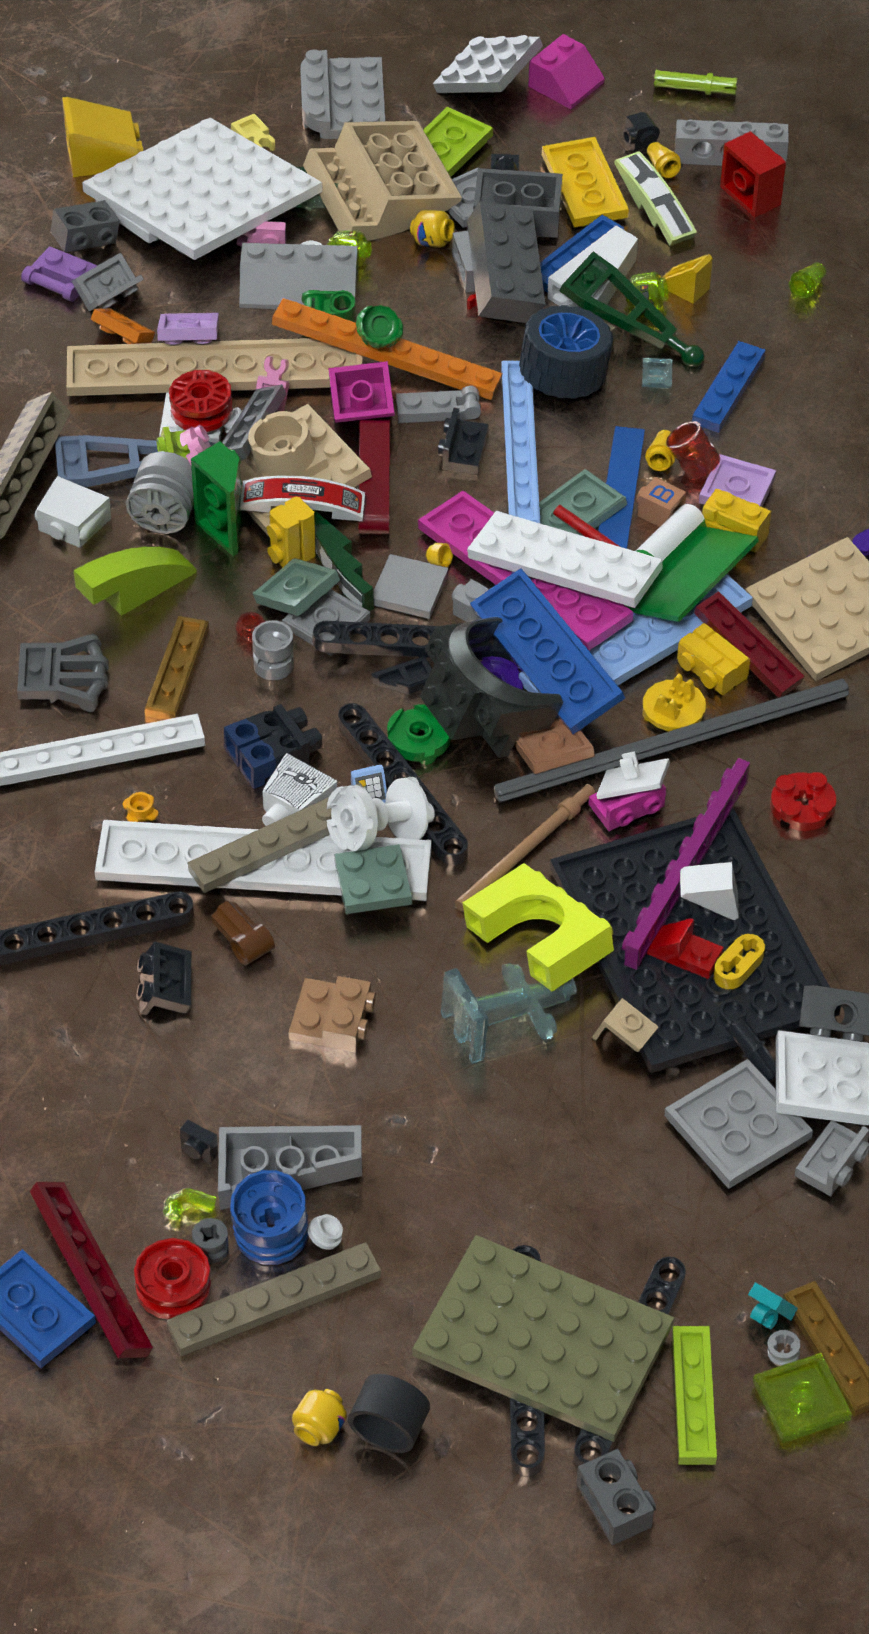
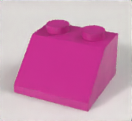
(565, 72)
(361, 392)

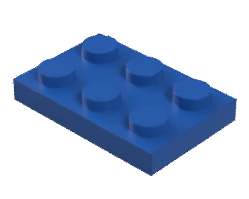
(38, 1310)

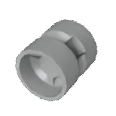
(273, 650)

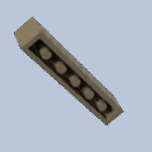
(26, 452)

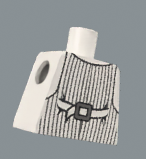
(293, 788)

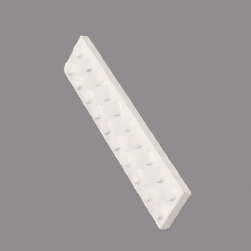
(161, 852)

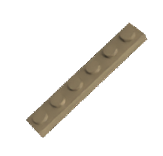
(261, 846)
(273, 1299)

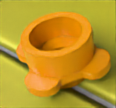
(138, 801)

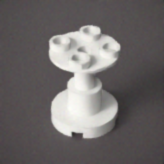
(359, 816)

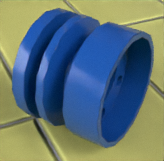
(266, 1200)

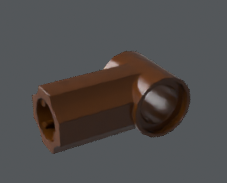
(245, 937)

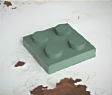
(296, 587)
(373, 879)

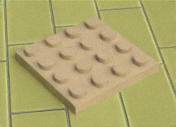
(819, 607)

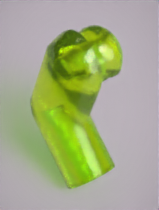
(185, 1199)

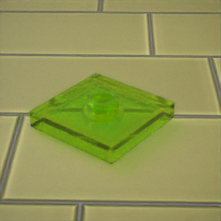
(802, 1397)

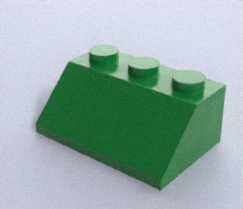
(218, 495)

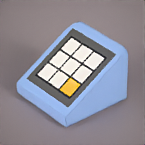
(372, 780)

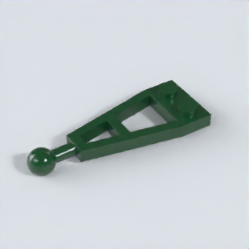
(589, 279)

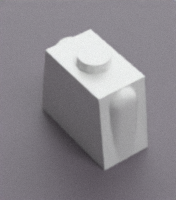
(72, 512)

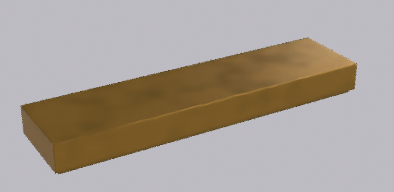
(176, 668)
(830, 1338)

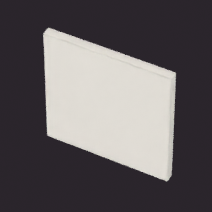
(632, 777)

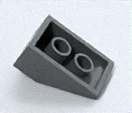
(526, 190)

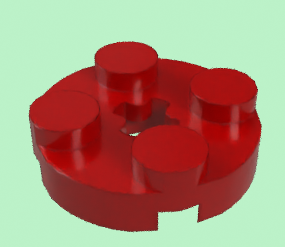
(808, 786)

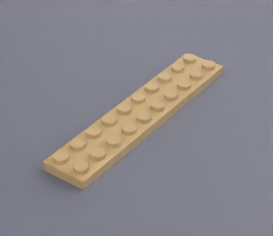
(156, 365)

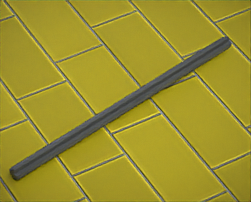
(674, 739)

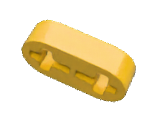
(734, 957)

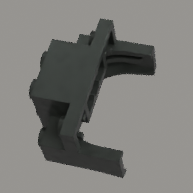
(472, 699)

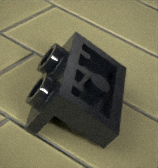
(463, 444)
(164, 978)

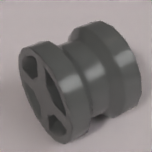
(216, 1248)

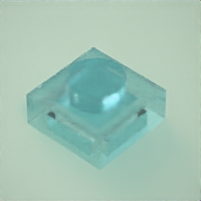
(657, 373)

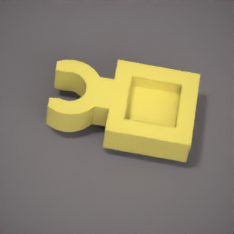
(254, 130)

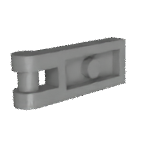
(437, 405)

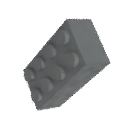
(505, 262)

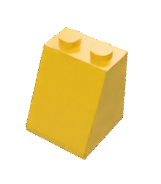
(98, 136)

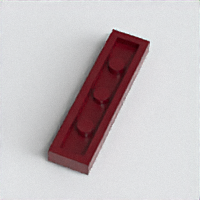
(764, 657)

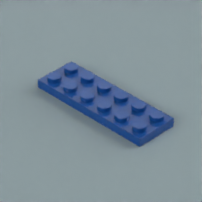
(548, 650)

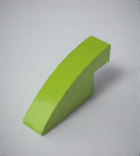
(132, 576)

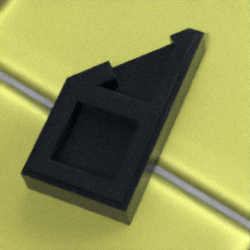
(404, 677)

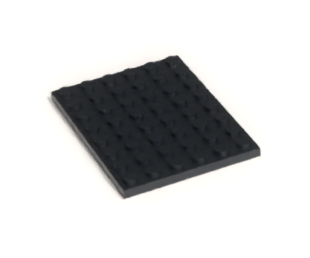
(687, 1008)

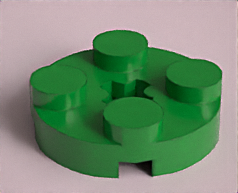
(414, 747)

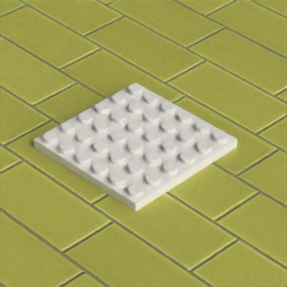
(202, 188)

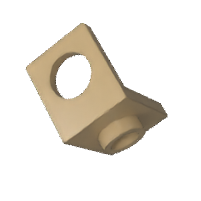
(628, 1025)

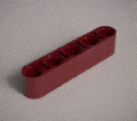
(375, 453)

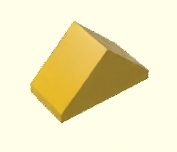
(690, 278)

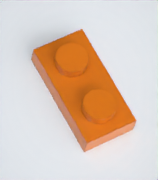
(114, 322)

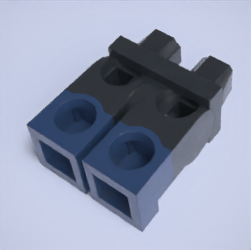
(265, 738)

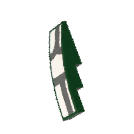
(336, 553)

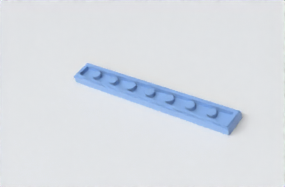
(520, 443)

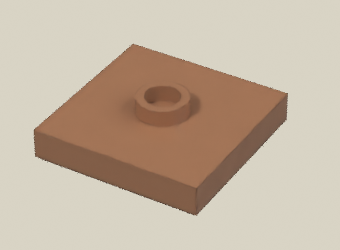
(553, 747)

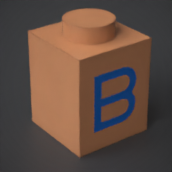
(659, 501)

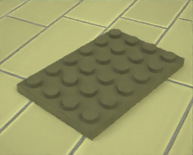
(543, 1337)

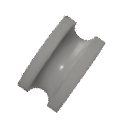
(785, 1337)

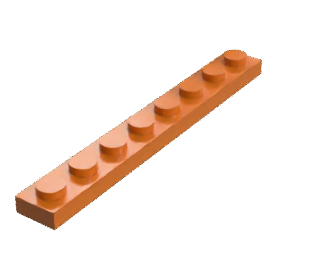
(402, 355)

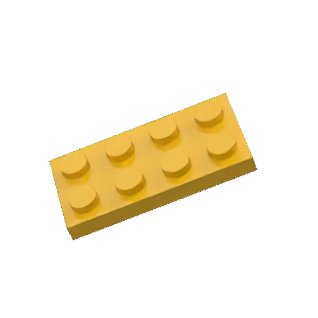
(586, 181)

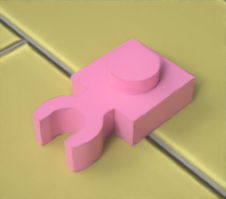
(265, 233)
(274, 377)

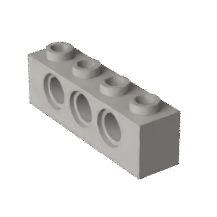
(704, 141)

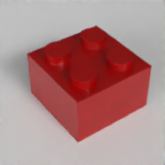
(752, 174)

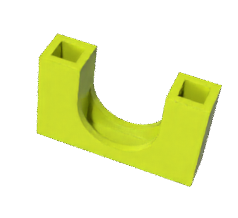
(529, 896)

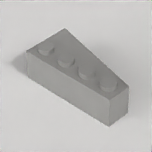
(305, 1153)

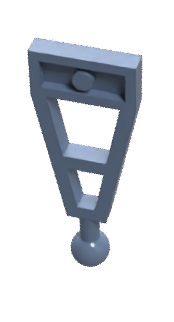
(73, 464)

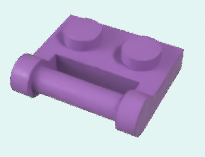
(56, 271)

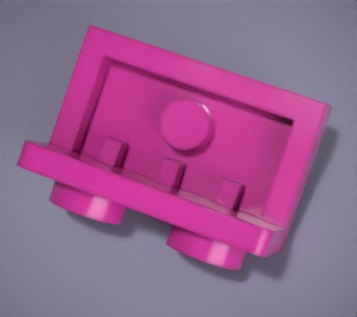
(624, 809)

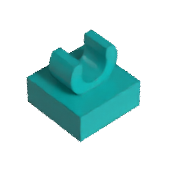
(770, 1305)

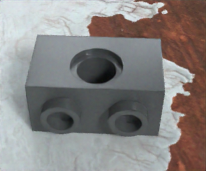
(819, 1009)

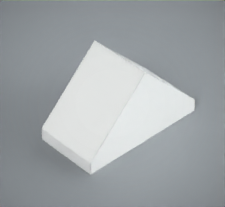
(711, 887)

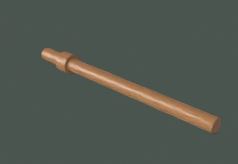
(566, 810)

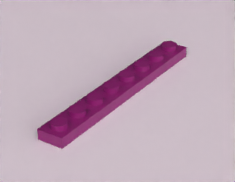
(691, 854)

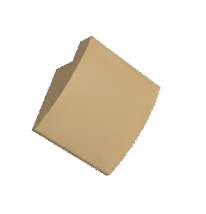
(385, 175)

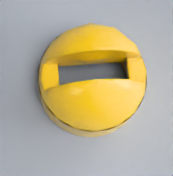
(439, 554)

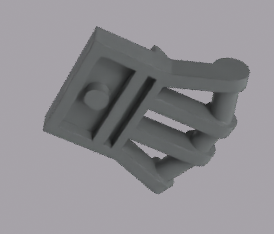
(42, 676)

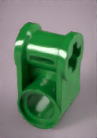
(330, 302)

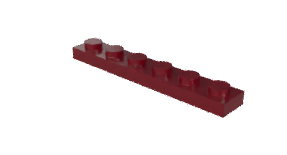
(91, 1270)

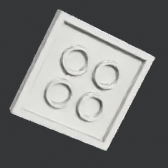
(822, 1077)

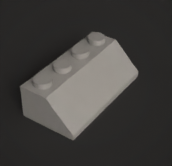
(289, 270)

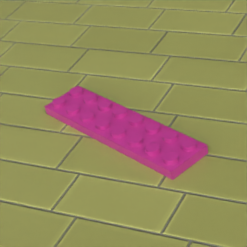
(458, 525)

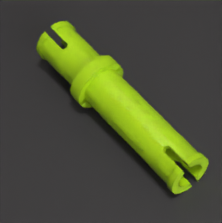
(696, 82)

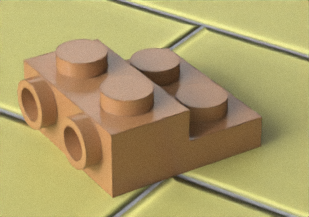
(333, 1013)

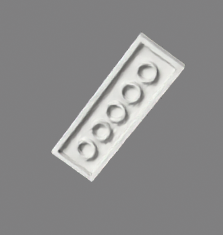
(565, 559)

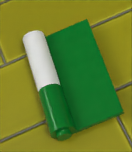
(692, 562)

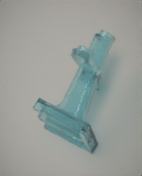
(477, 1013)

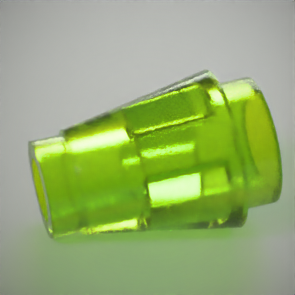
(805, 281)

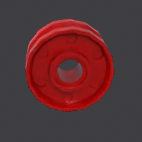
(201, 399)
(172, 1260)

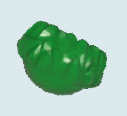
(379, 326)

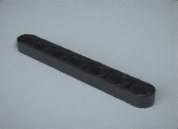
(375, 646)
(400, 769)
(95, 921)
(654, 1288)
(520, 1439)

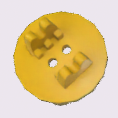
(679, 695)

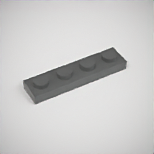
(262, 403)

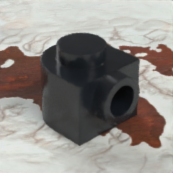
(640, 131)

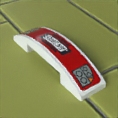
(319, 494)

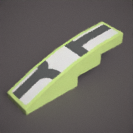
(655, 197)

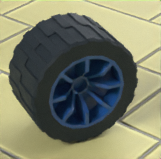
(565, 351)

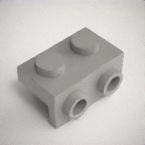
(106, 281)
(832, 1157)

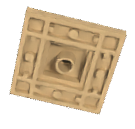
(299, 446)

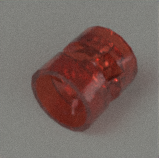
(693, 450)

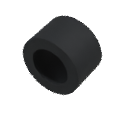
(389, 1413)

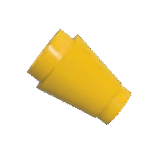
(664, 160)
(658, 454)

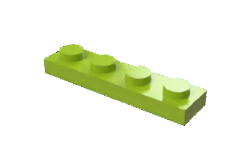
(694, 1395)

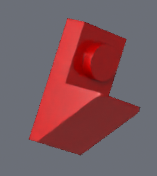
(683, 949)

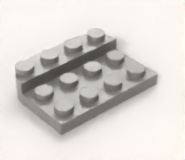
(340, 92)

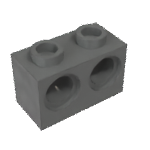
(84, 226)
(608, 1498)

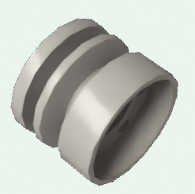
(161, 493)

